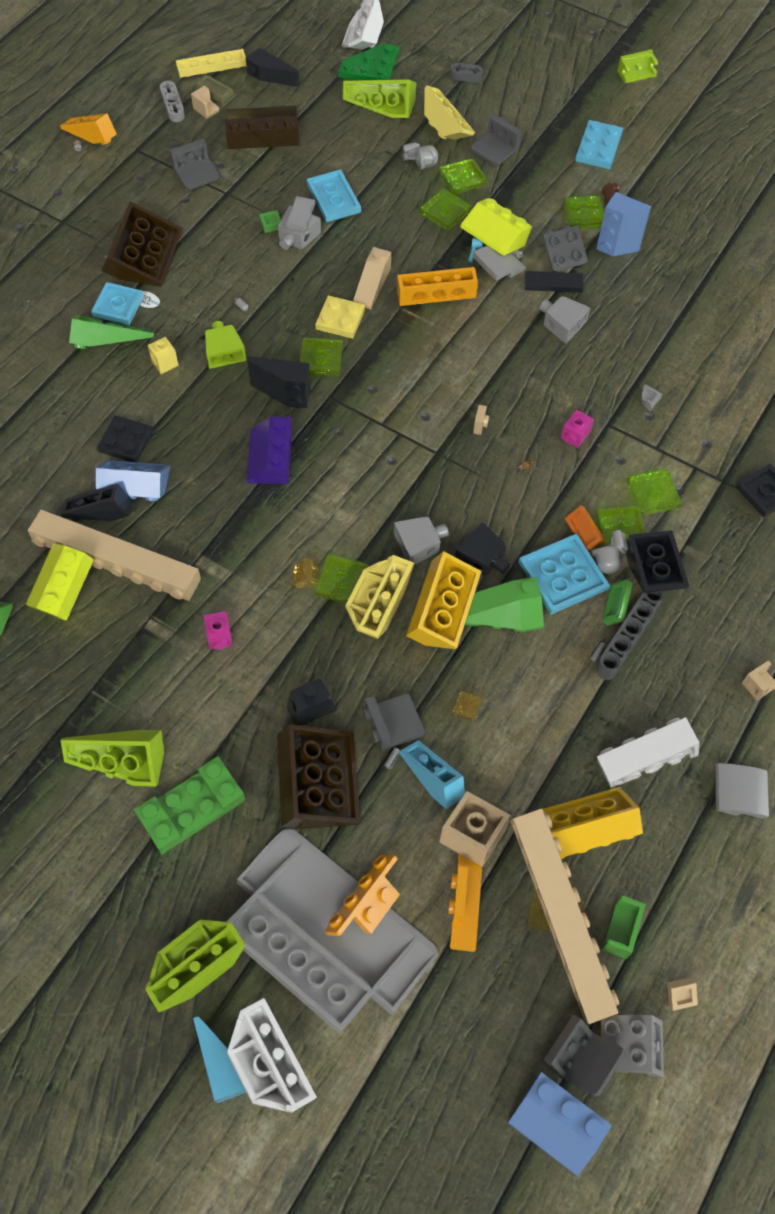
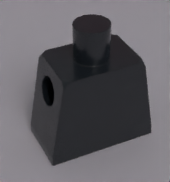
(483, 551)
(310, 702)

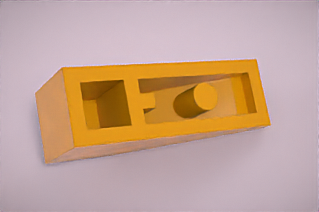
(91, 128)

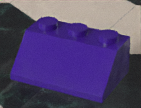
(270, 451)

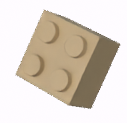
(474, 828)

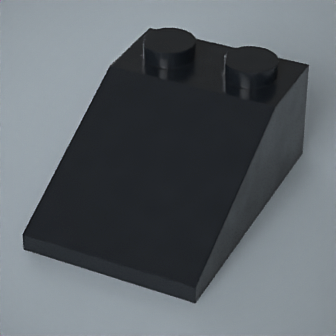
(281, 380)
(656, 562)

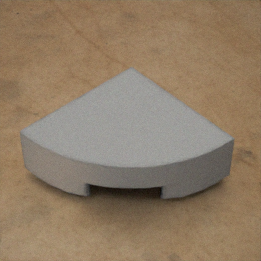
(650, 397)

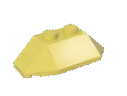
(444, 116)
(379, 595)

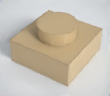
(481, 420)
(682, 993)

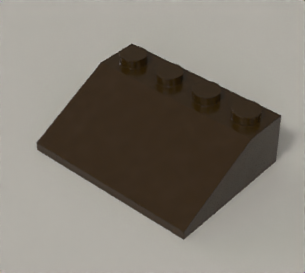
(261, 127)
(142, 247)
(317, 777)

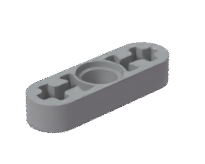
(173, 95)

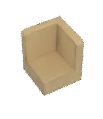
(202, 102)
(759, 681)

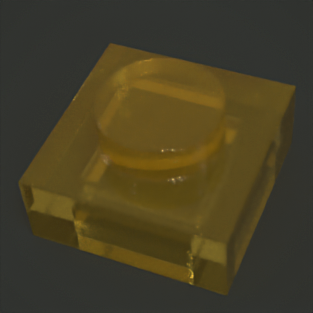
(467, 706)

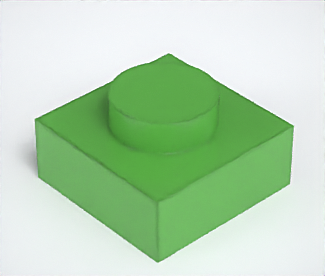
(270, 221)

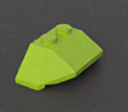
(193, 962)

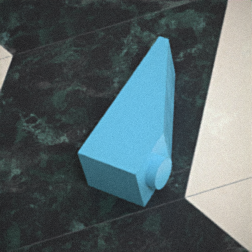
(435, 774)
(221, 1072)

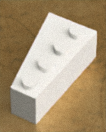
(649, 752)

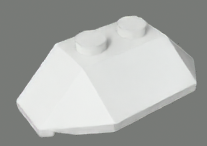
(364, 26)
(267, 1061)

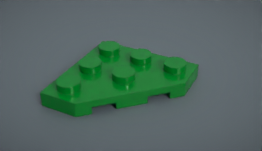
(371, 64)

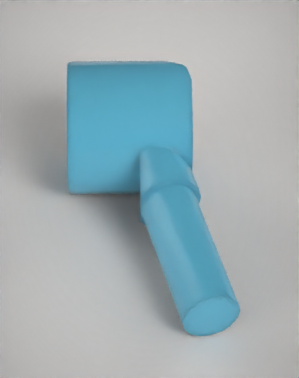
(476, 244)

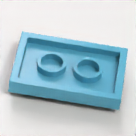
(599, 144)
(333, 195)

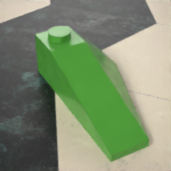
(508, 605)

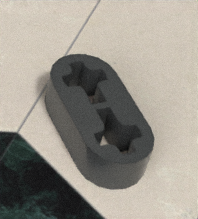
(466, 72)

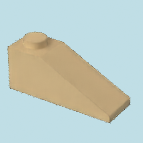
(373, 277)

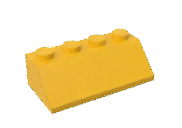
(444, 602)
(594, 821)

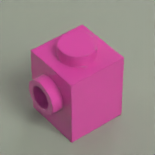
(577, 428)
(218, 630)

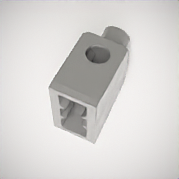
(295, 237)
(564, 317)
(419, 538)

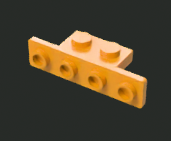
(368, 901)
(465, 904)

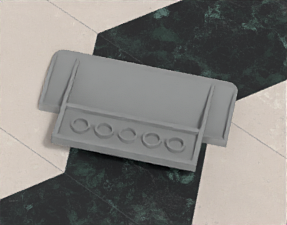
(284, 925)

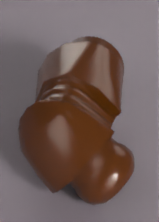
(609, 191)

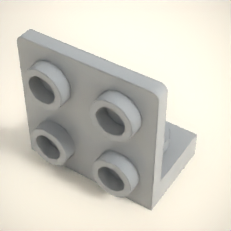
(640, 1038)

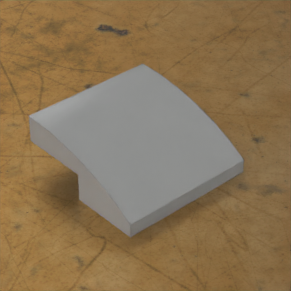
(497, 264)
(741, 790)

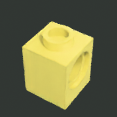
(163, 355)

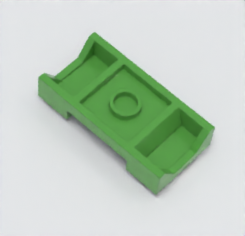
(190, 805)

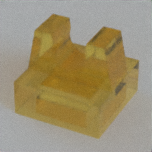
(304, 572)

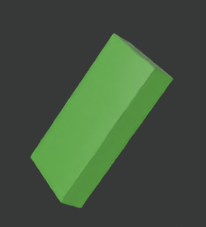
(617, 602)

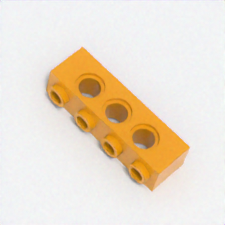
(437, 286)

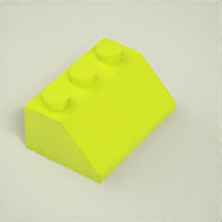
(497, 227)
(60, 581)

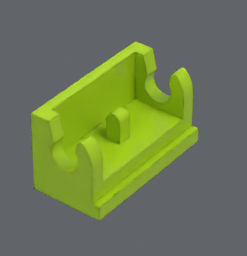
(637, 66)

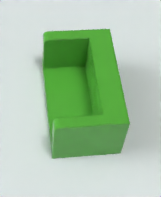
(623, 927)

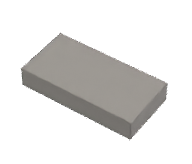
(300, 213)

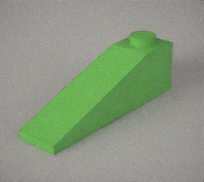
(92, 332)

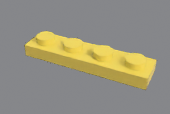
(211, 63)

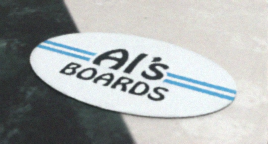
(149, 300)

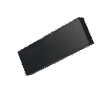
(553, 281)

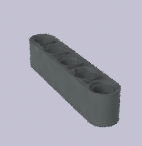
(625, 639)

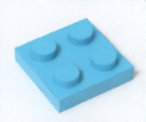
(117, 303)

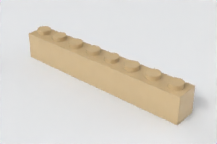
(117, 555)
(564, 916)

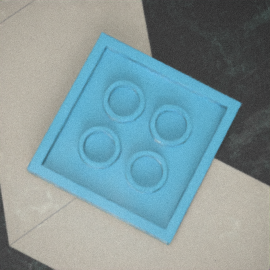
(564, 573)

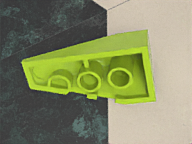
(385, 97)
(124, 755)

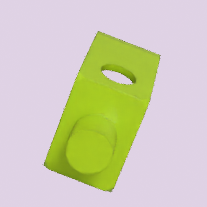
(223, 345)

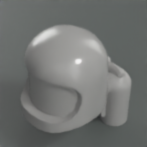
(425, 156)
(608, 557)

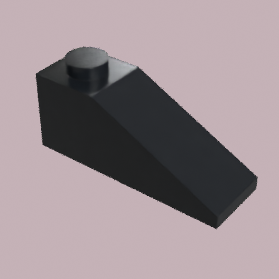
(271, 69)
(101, 505)

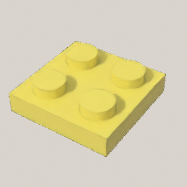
(340, 317)

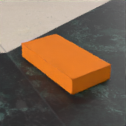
(585, 528)

